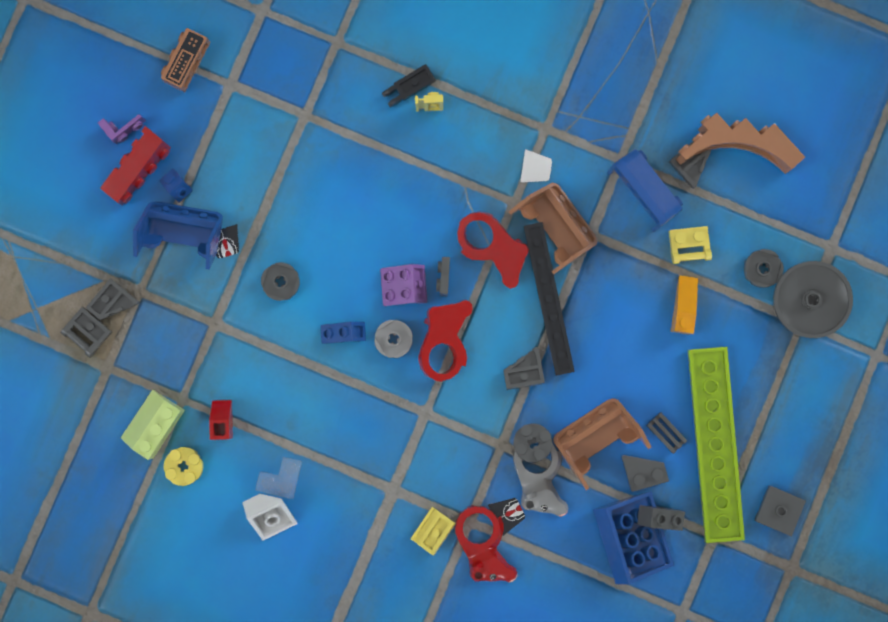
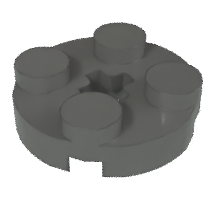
(275, 272)
(753, 273)
(523, 448)

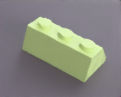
(152, 425)

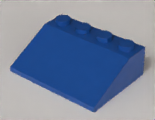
(632, 548)

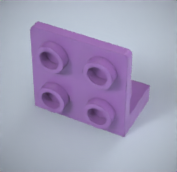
(403, 284)

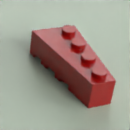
(135, 166)

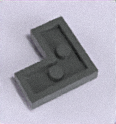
(442, 284)

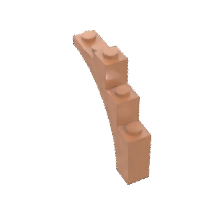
(768, 142)

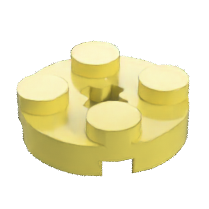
(173, 471)

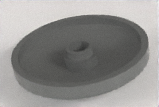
(813, 299)

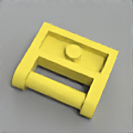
(687, 239)

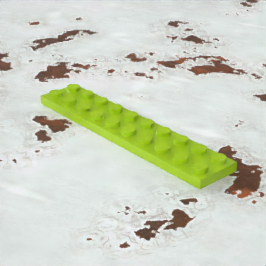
(716, 445)

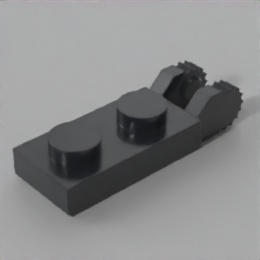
(410, 85)

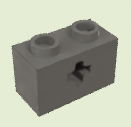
(661, 517)

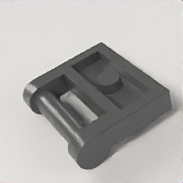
(89, 326)

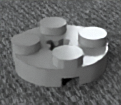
(396, 328)

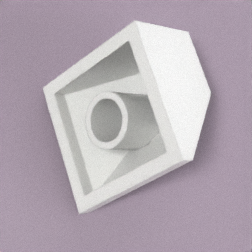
(268, 515)

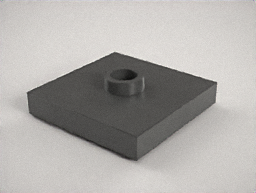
(780, 510)

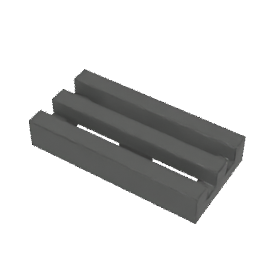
(661, 438)

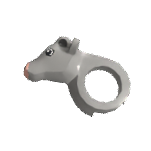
(538, 488)

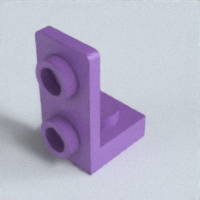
(122, 134)

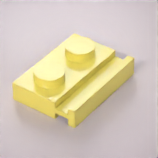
(430, 102)
(433, 531)

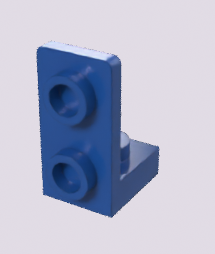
(343, 332)

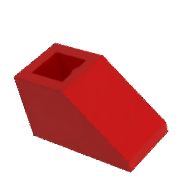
(221, 420)

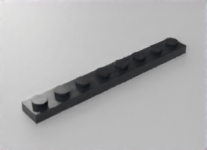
(549, 299)

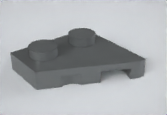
(692, 168)
(525, 371)
(643, 472)

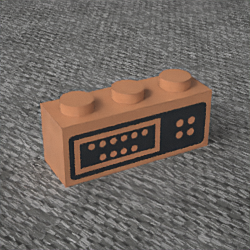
(185, 59)

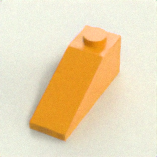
(685, 305)

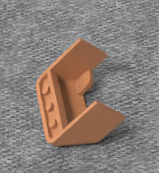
(560, 222)
(594, 433)

